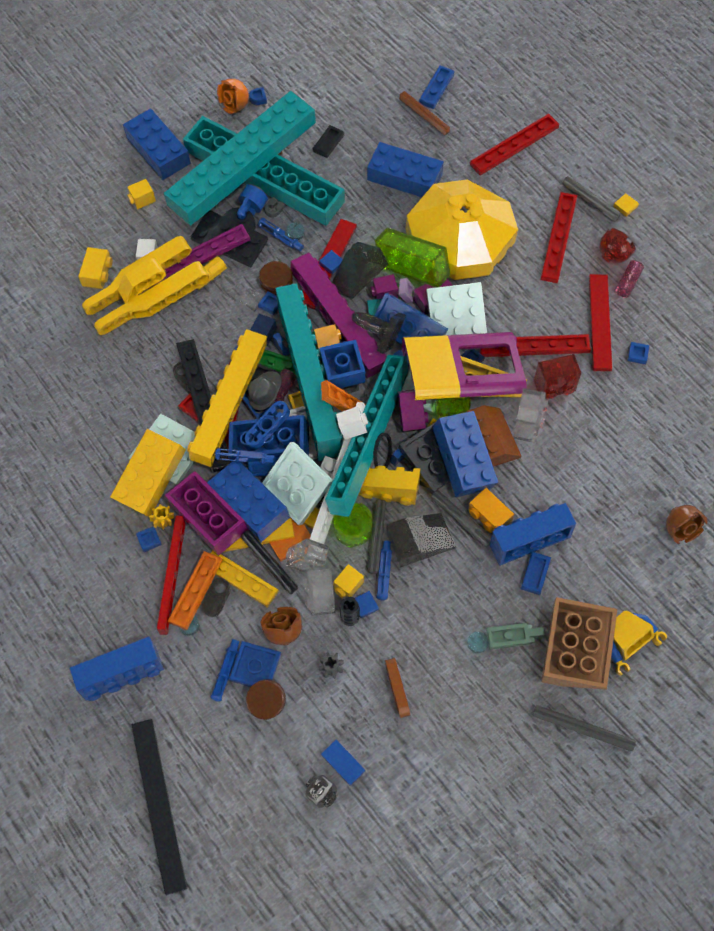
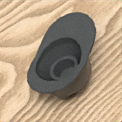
(264, 390)

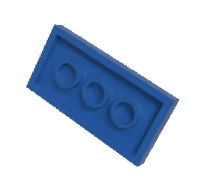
(415, 324)

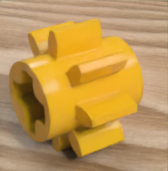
(161, 516)

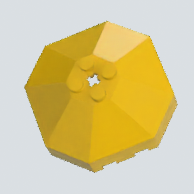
(472, 238)

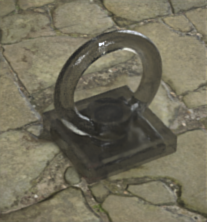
(387, 330)

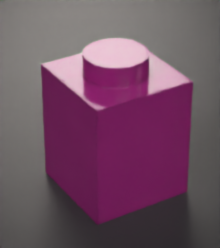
(384, 285)

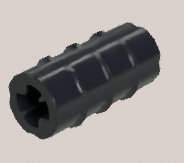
(349, 611)

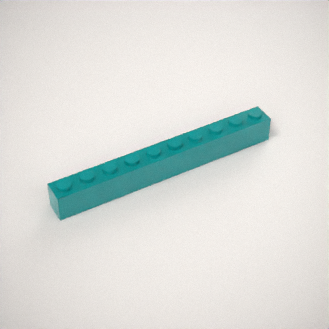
(361, 447)

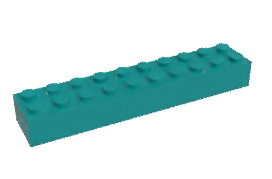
(240, 158)
(277, 178)
(308, 371)

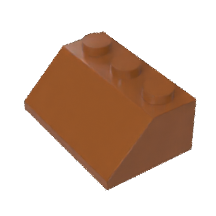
(496, 435)

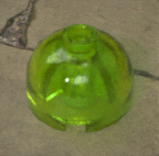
(452, 406)

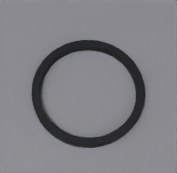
(389, 449)

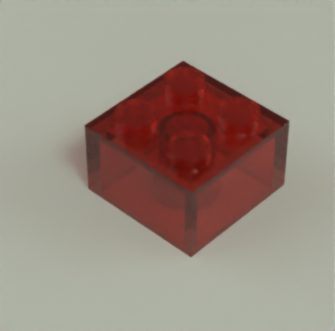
(557, 376)

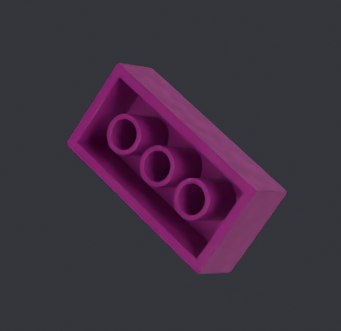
(206, 512)

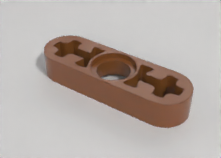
(397, 688)

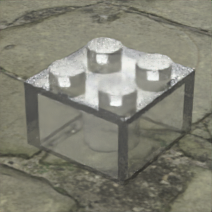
(530, 415)

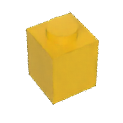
(141, 194)
(348, 582)

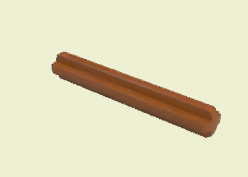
(424, 113)

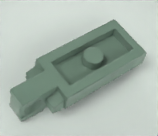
(513, 635)

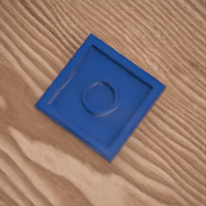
(254, 664)

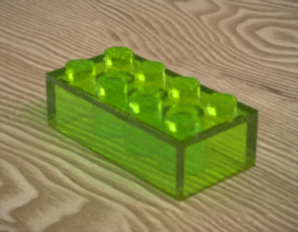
(414, 257)

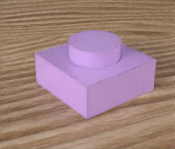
(406, 290)

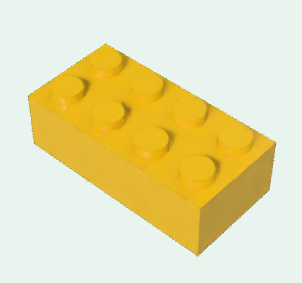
(148, 472)

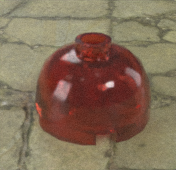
(615, 246)

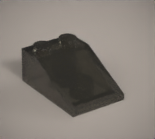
(359, 268)
(419, 538)

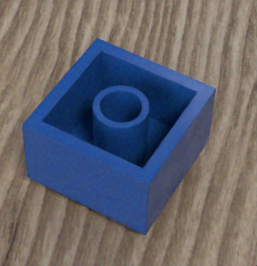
(343, 364)

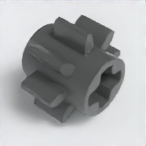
(334, 659)

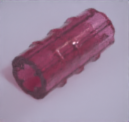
(629, 278)
(287, 380)

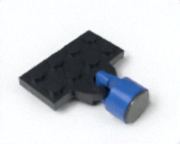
(214, 224)

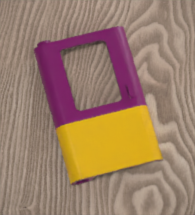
(439, 370)

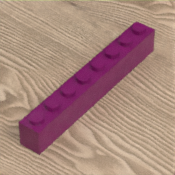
(336, 310)

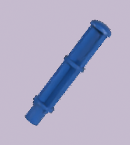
(280, 234)
(243, 456)
(384, 571)
(225, 671)

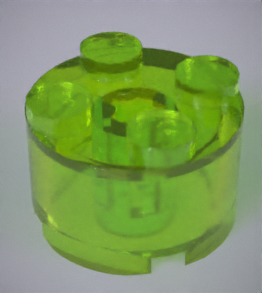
(359, 532)

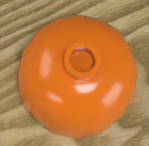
(233, 95)

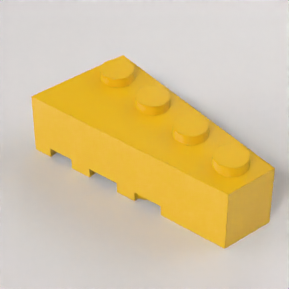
(391, 485)

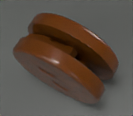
(275, 275)
(265, 699)

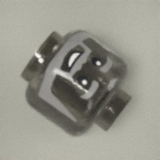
(321, 791)

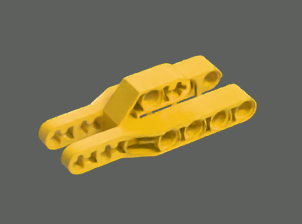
(141, 276)

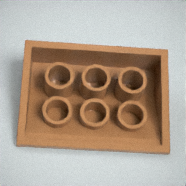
(579, 645)

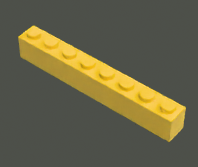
(227, 398)

